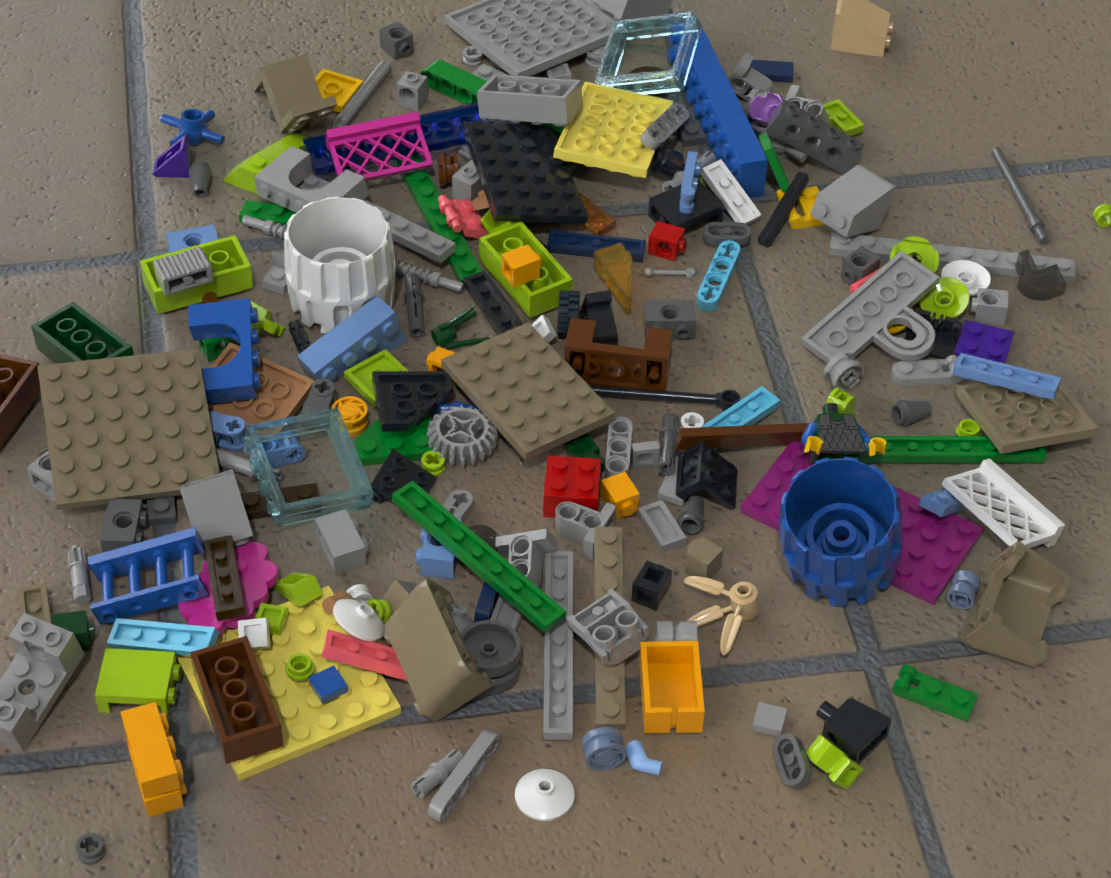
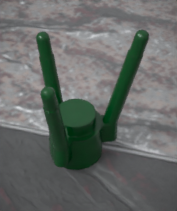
(446, 333)

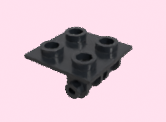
(946, 333)
(396, 473)

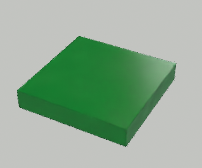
(774, 161)

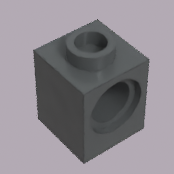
(396, 40)
(859, 265)

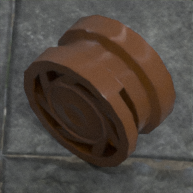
(447, 167)

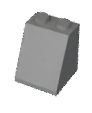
(854, 202)
(217, 508)

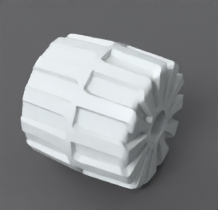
(337, 260)

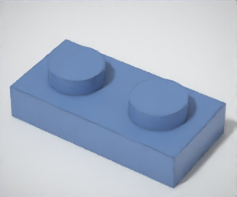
(941, 503)

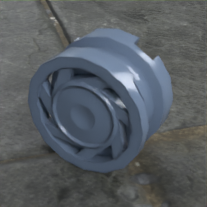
(603, 748)

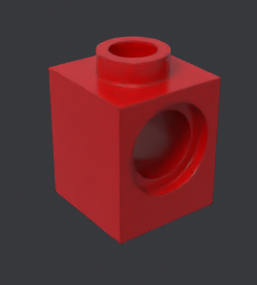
(666, 241)

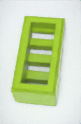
(298, 588)

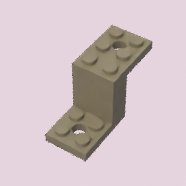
(293, 94)

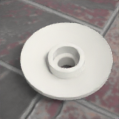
(969, 273)
(358, 619)
(543, 804)

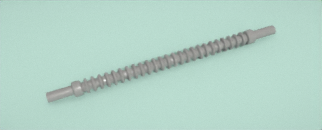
(434, 279)

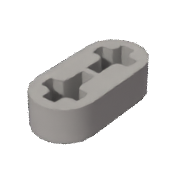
(463, 509)

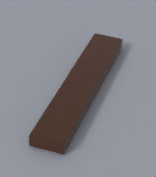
(740, 436)

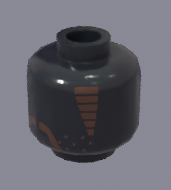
(667, 162)

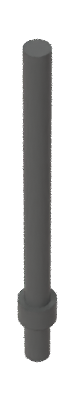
(1034, 223)

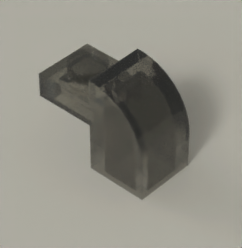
(1036, 283)

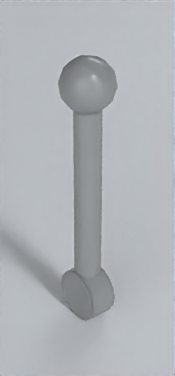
(689, 272)

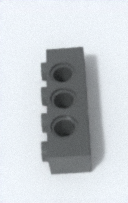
(814, 137)

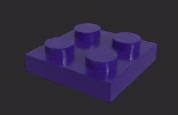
(984, 341)

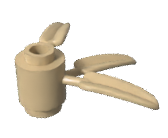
(743, 607)

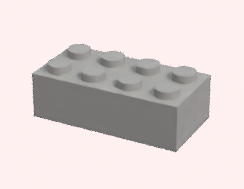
(530, 99)

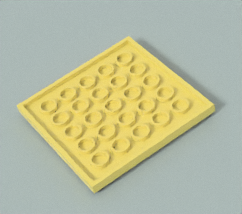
(302, 716)

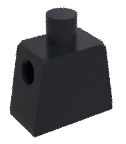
(854, 727)

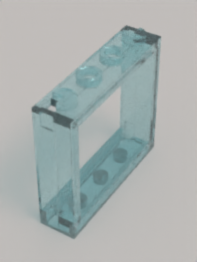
(645, 27)
(305, 510)

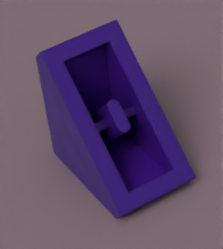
(175, 160)

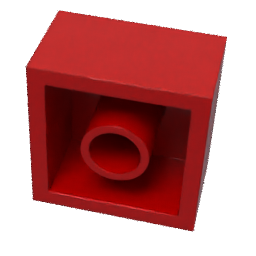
(571, 480)

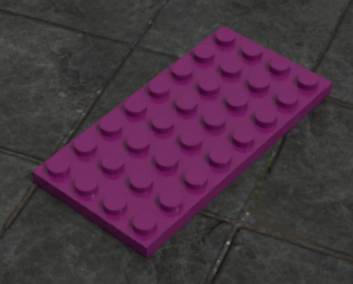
(931, 544)

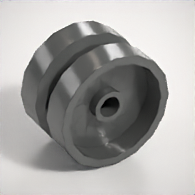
(497, 652)

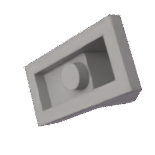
(275, 278)

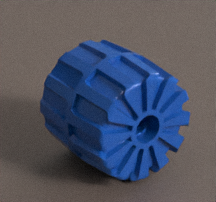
(841, 530)

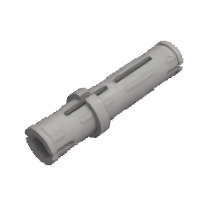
(241, 465)

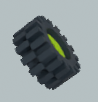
(568, 308)

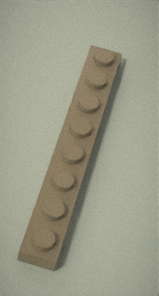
(609, 678)

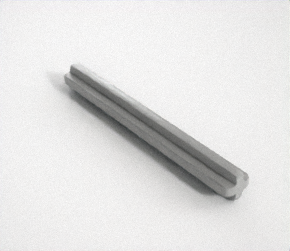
(362, 95)

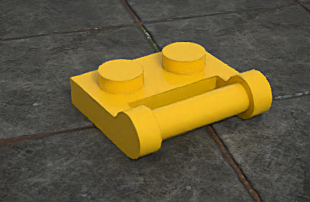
(805, 203)

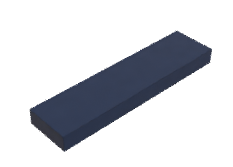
(585, 244)

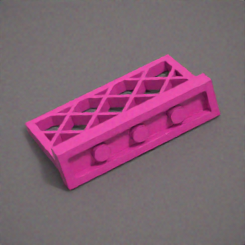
(379, 130)

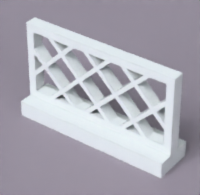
(1005, 493)

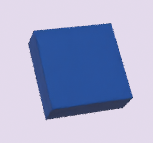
(328, 684)

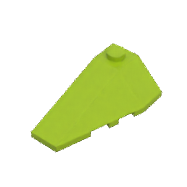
(243, 173)

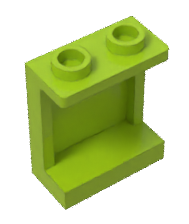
(137, 678)

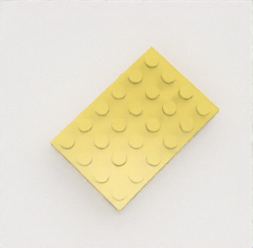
(610, 130)

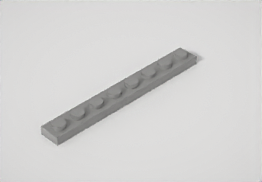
(402, 230)
(559, 650)

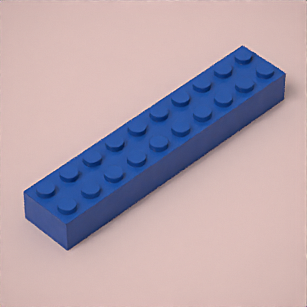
(722, 116)

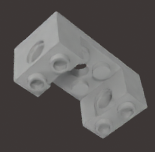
(45, 659)

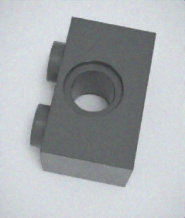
(671, 315)
(123, 524)

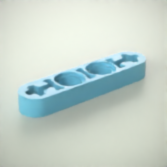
(718, 275)

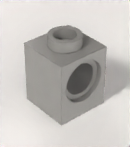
(412, 90)
(990, 306)

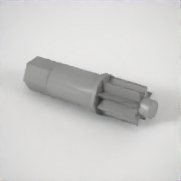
(79, 576)

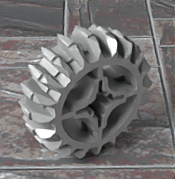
(462, 430)

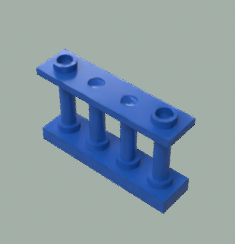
(141, 556)

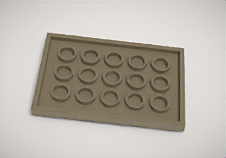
(527, 390)

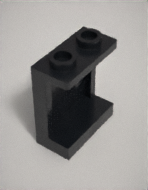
(666, 205)

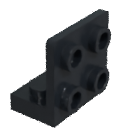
(707, 470)

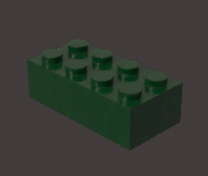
(77, 336)

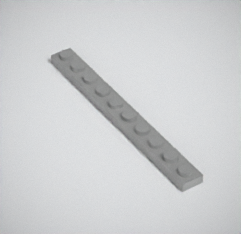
(993, 261)

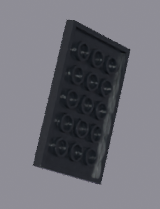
(522, 175)

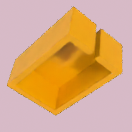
(671, 687)
(154, 758)

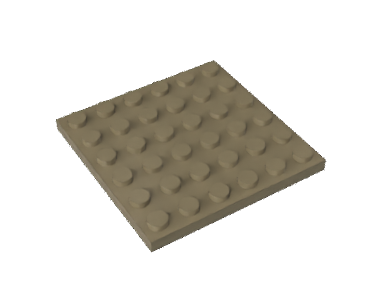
(126, 427)

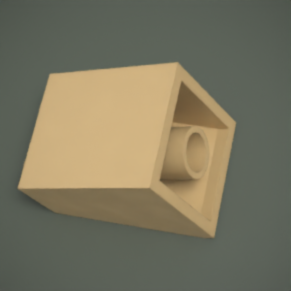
(861, 28)

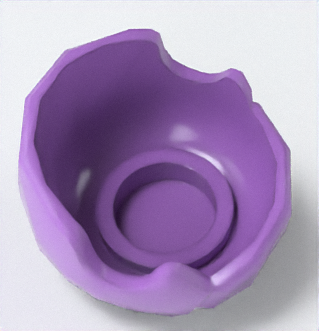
(763, 107)

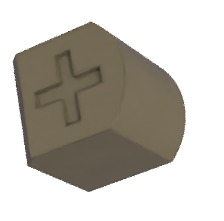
(703, 558)

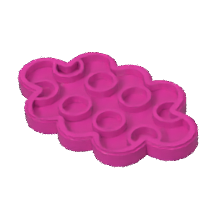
(255, 576)

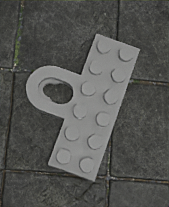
(874, 308)

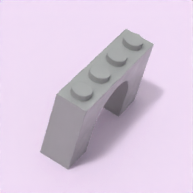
(281, 177)

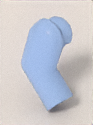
(639, 760)

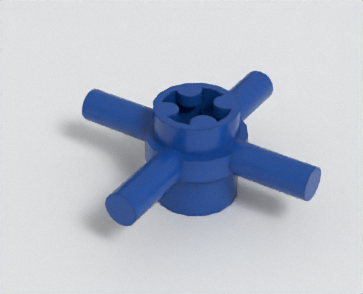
(193, 124)

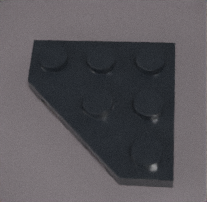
(408, 396)

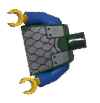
(838, 437)

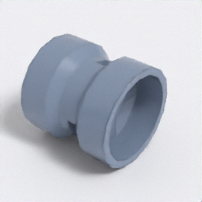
(963, 589)

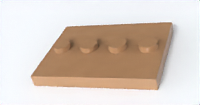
(278, 398)

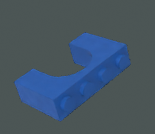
(235, 321)

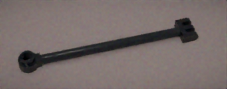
(723, 400)

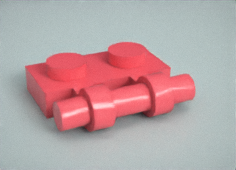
(462, 216)

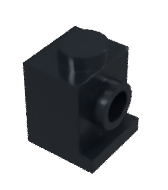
(651, 585)

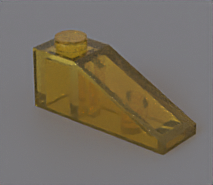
(614, 268)

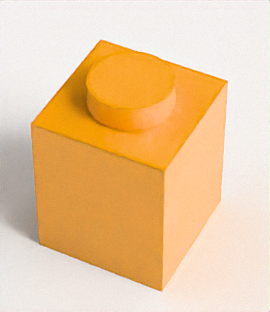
(520, 265)
(620, 492)

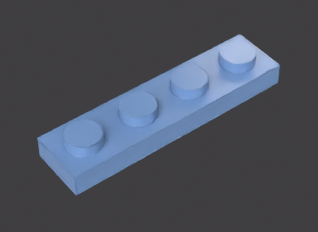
(1007, 376)

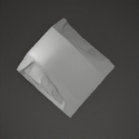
(610, 628)

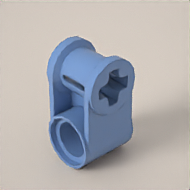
(226, 429)
(280, 451)

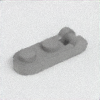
(925, 372)

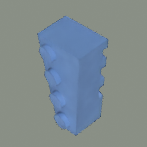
(353, 341)

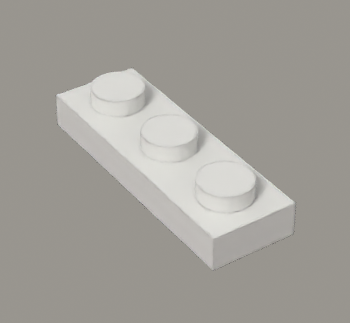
(730, 193)

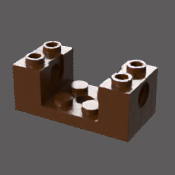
(640, 367)

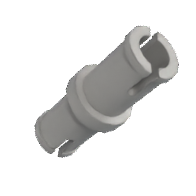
(436, 773)

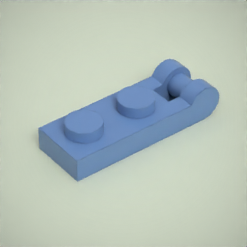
(689, 183)

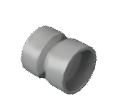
(682, 632)

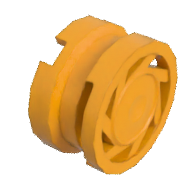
(353, 413)

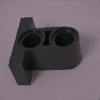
(598, 308)

